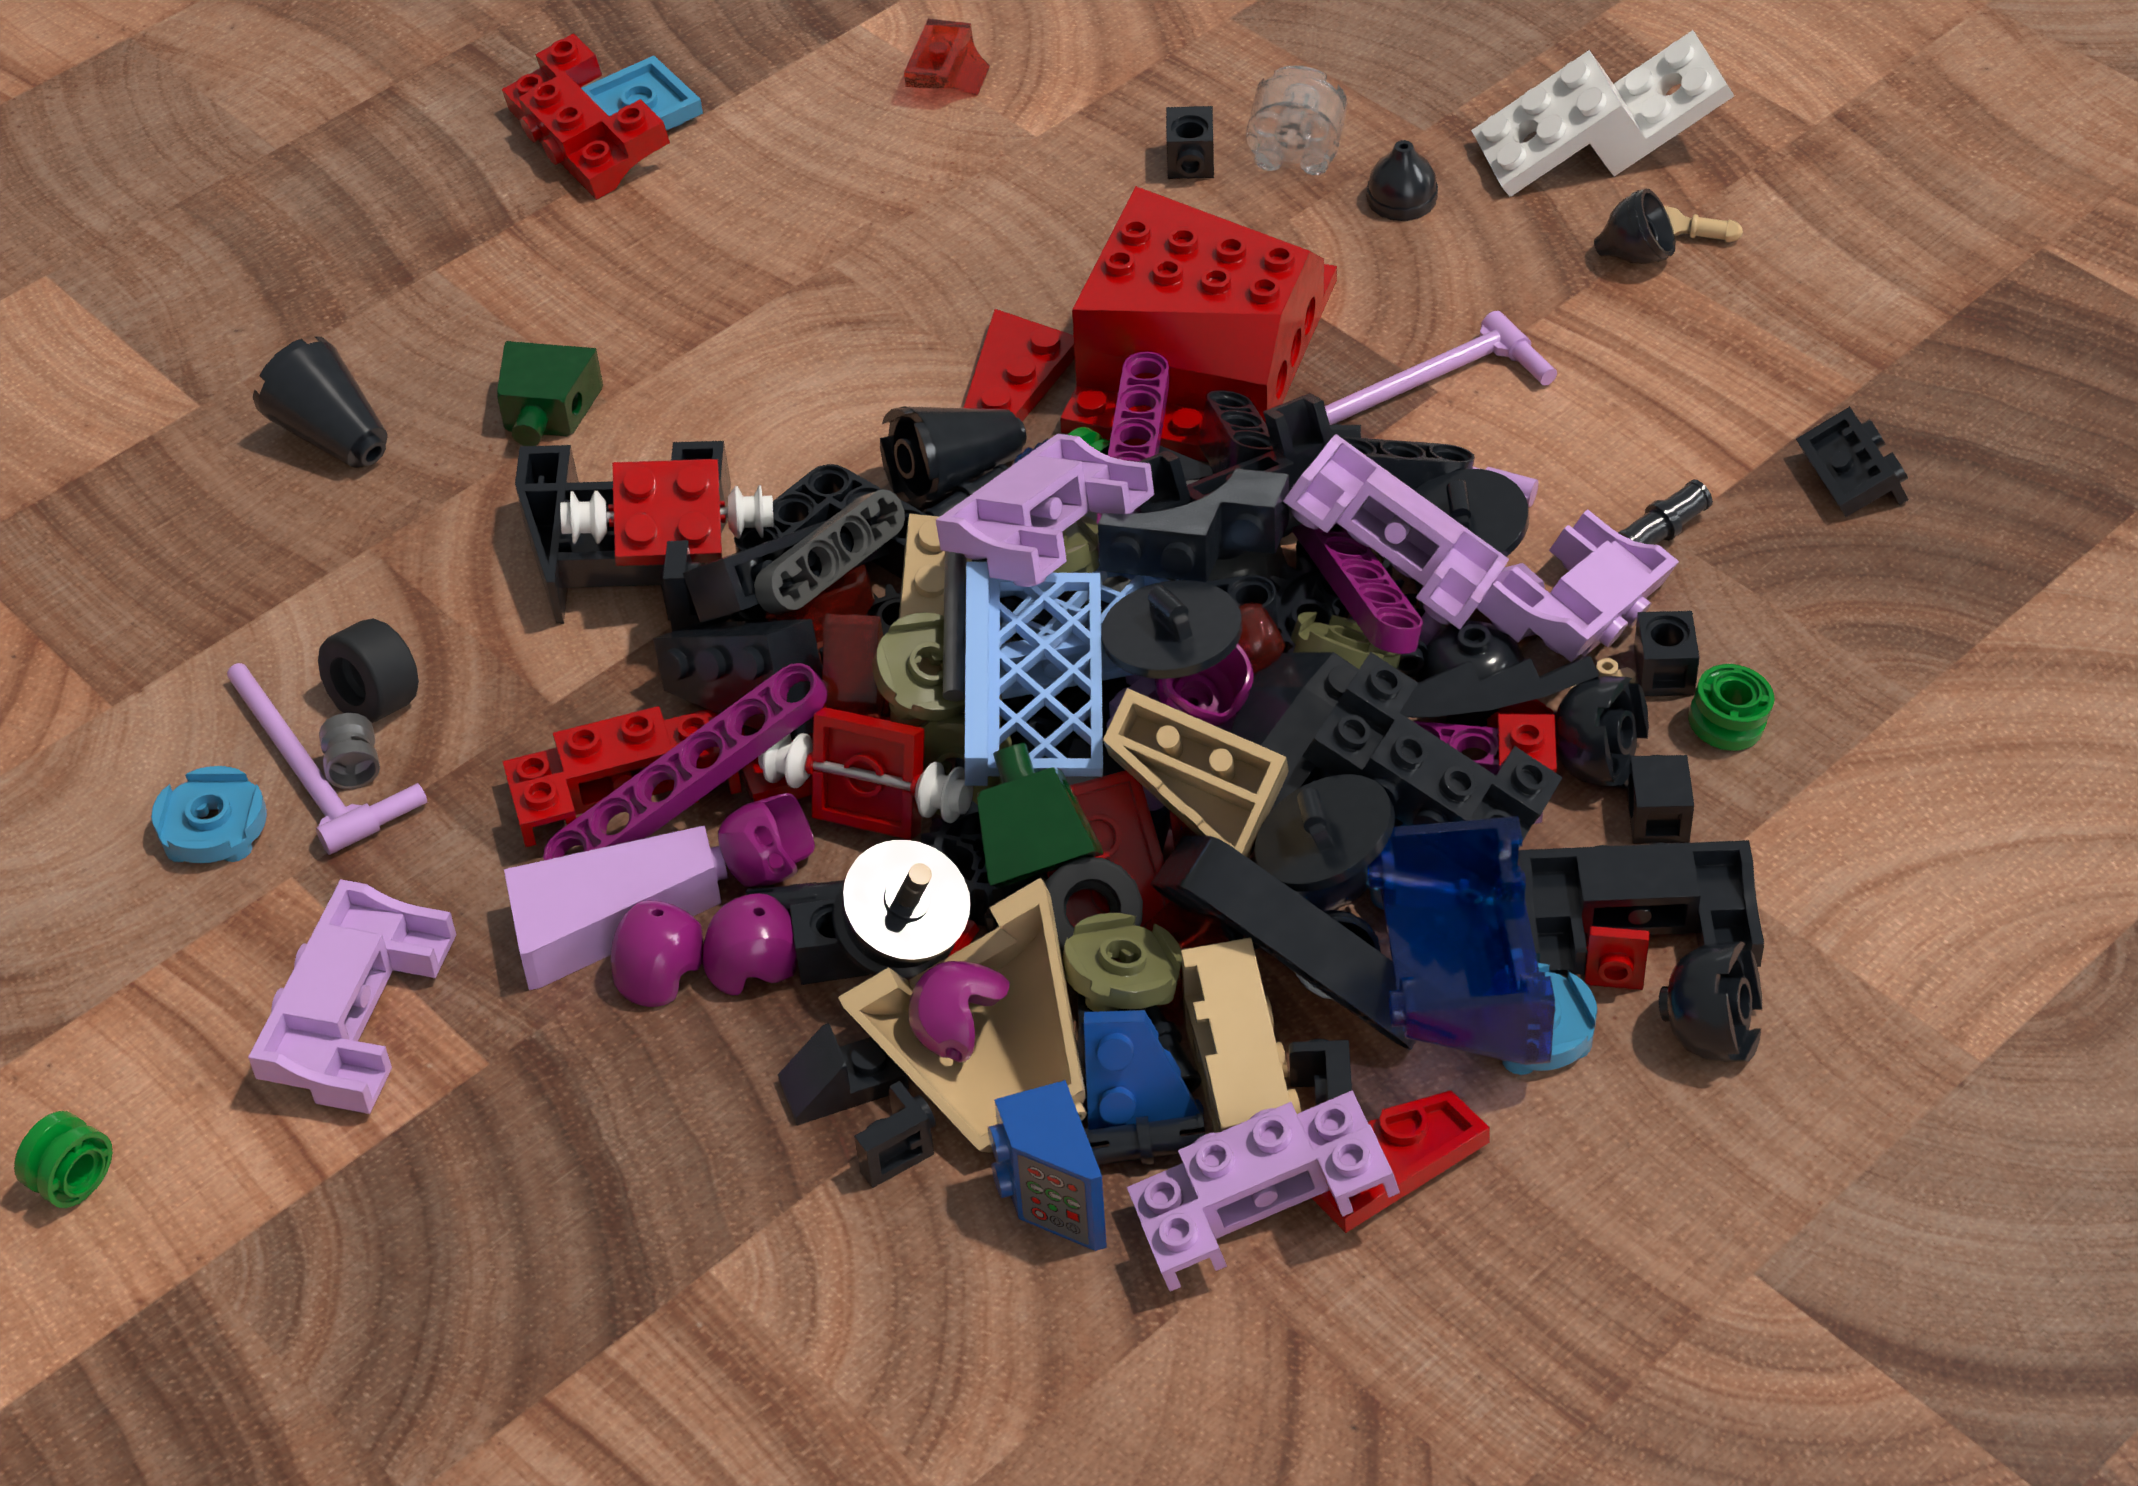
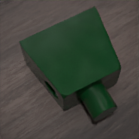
(546, 389)
(1031, 821)

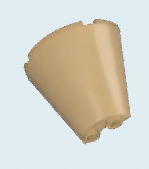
(1018, 1041)

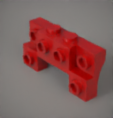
(573, 127)
(596, 761)

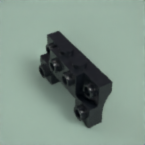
(1297, 437)
(1417, 769)
(1639, 887)

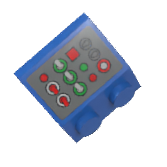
(1048, 1164)

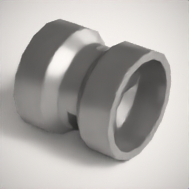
(349, 751)

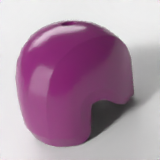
(1212, 693)
(765, 840)
(749, 940)
(653, 950)
(941, 1009)

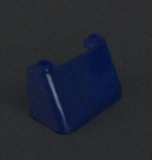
(1464, 940)

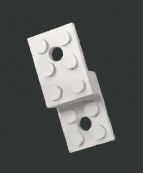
(1616, 119)

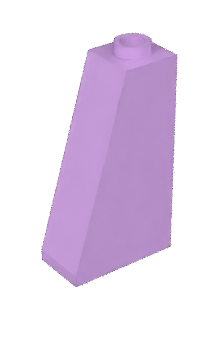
(573, 903)

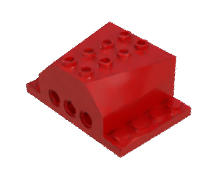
(1205, 296)

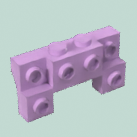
(1024, 509)
(1400, 526)
(1589, 603)
(335, 988)
(1254, 1173)

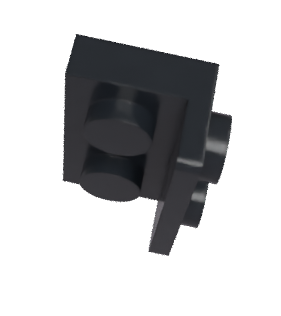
(1850, 461)

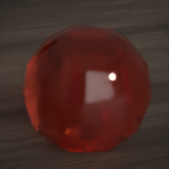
(1260, 636)

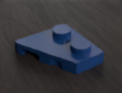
(1131, 1072)

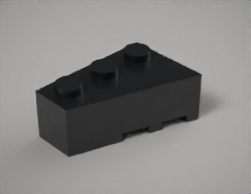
(726, 660)

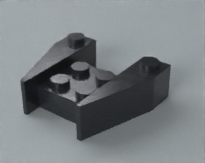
(545, 480)

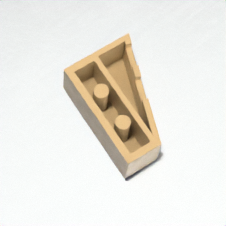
(1196, 769)
(1232, 1033)

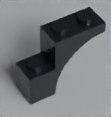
(1187, 539)

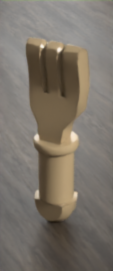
(1704, 227)

